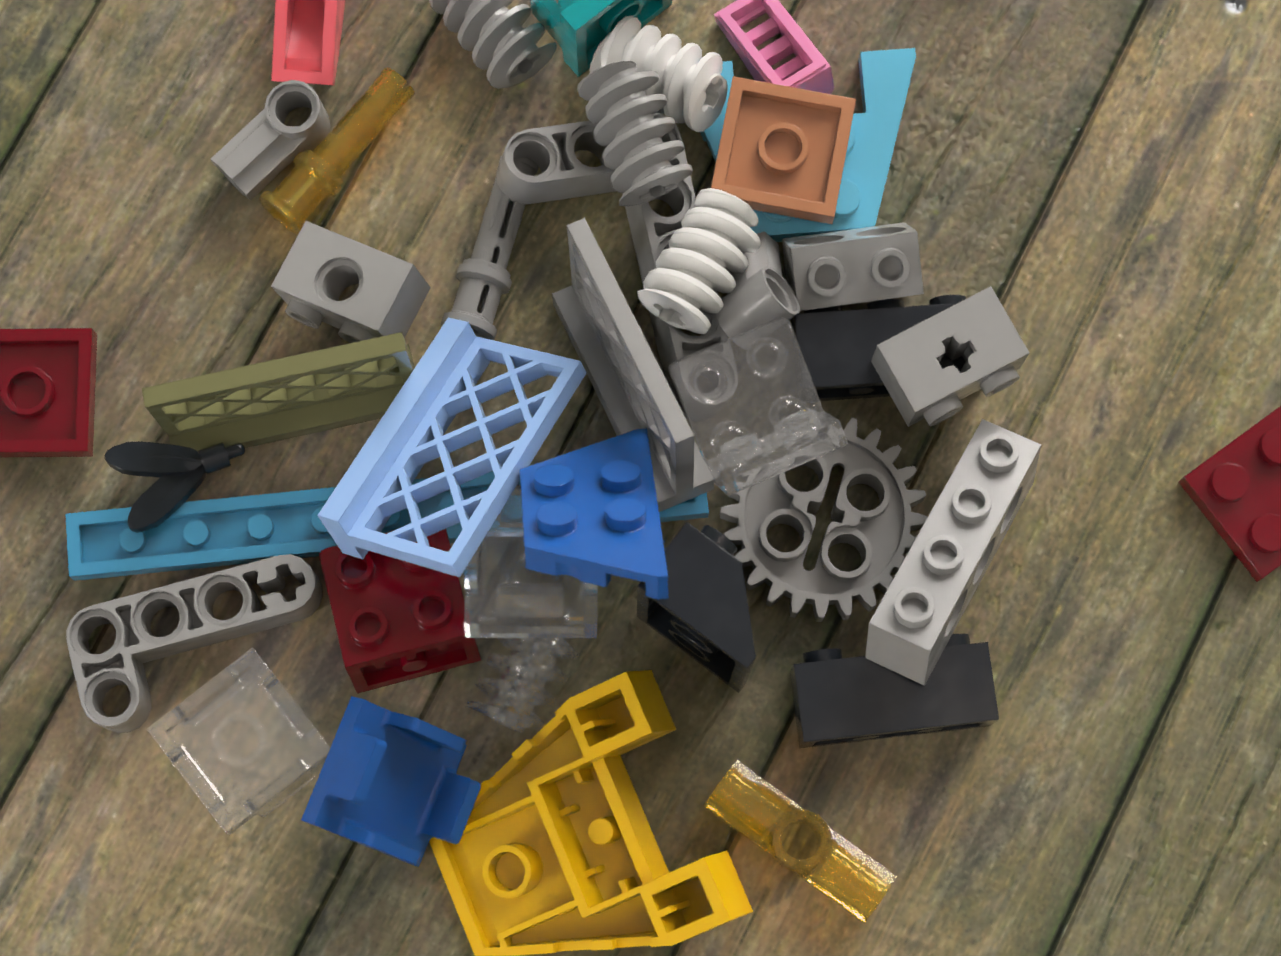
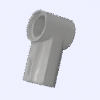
(267, 144)
(759, 292)

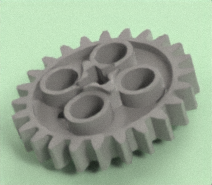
(877, 534)

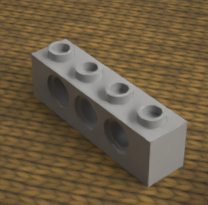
(952, 552)

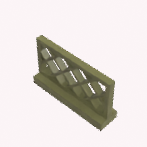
(283, 395)

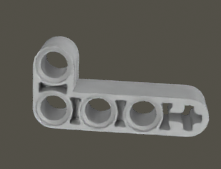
(196, 629)

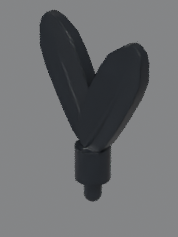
(179, 475)

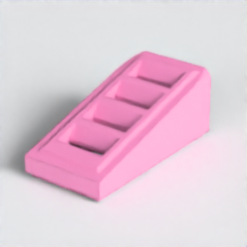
(805, 71)

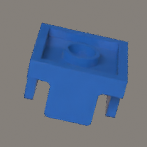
(392, 783)

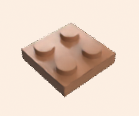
(784, 148)

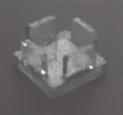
(519, 602)
(242, 742)

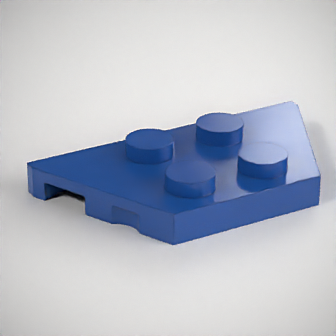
(596, 514)

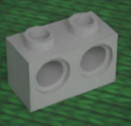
(853, 265)

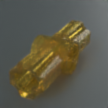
(836, 866)

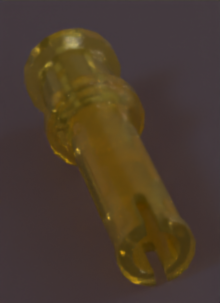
(320, 171)

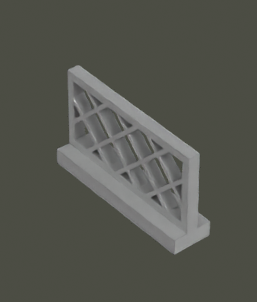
(627, 371)

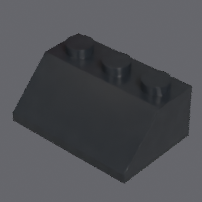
(704, 605)

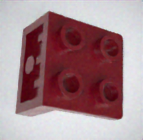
(396, 616)

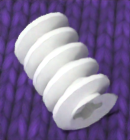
(689, 82)
(699, 261)

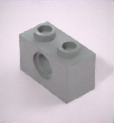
(326, 264)

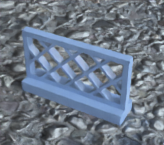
(414, 432)

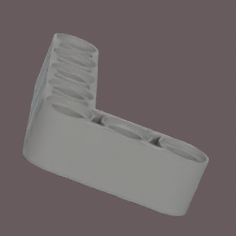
(568, 178)

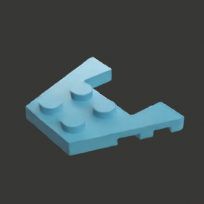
(870, 147)

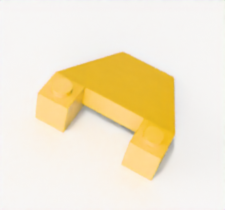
(565, 849)

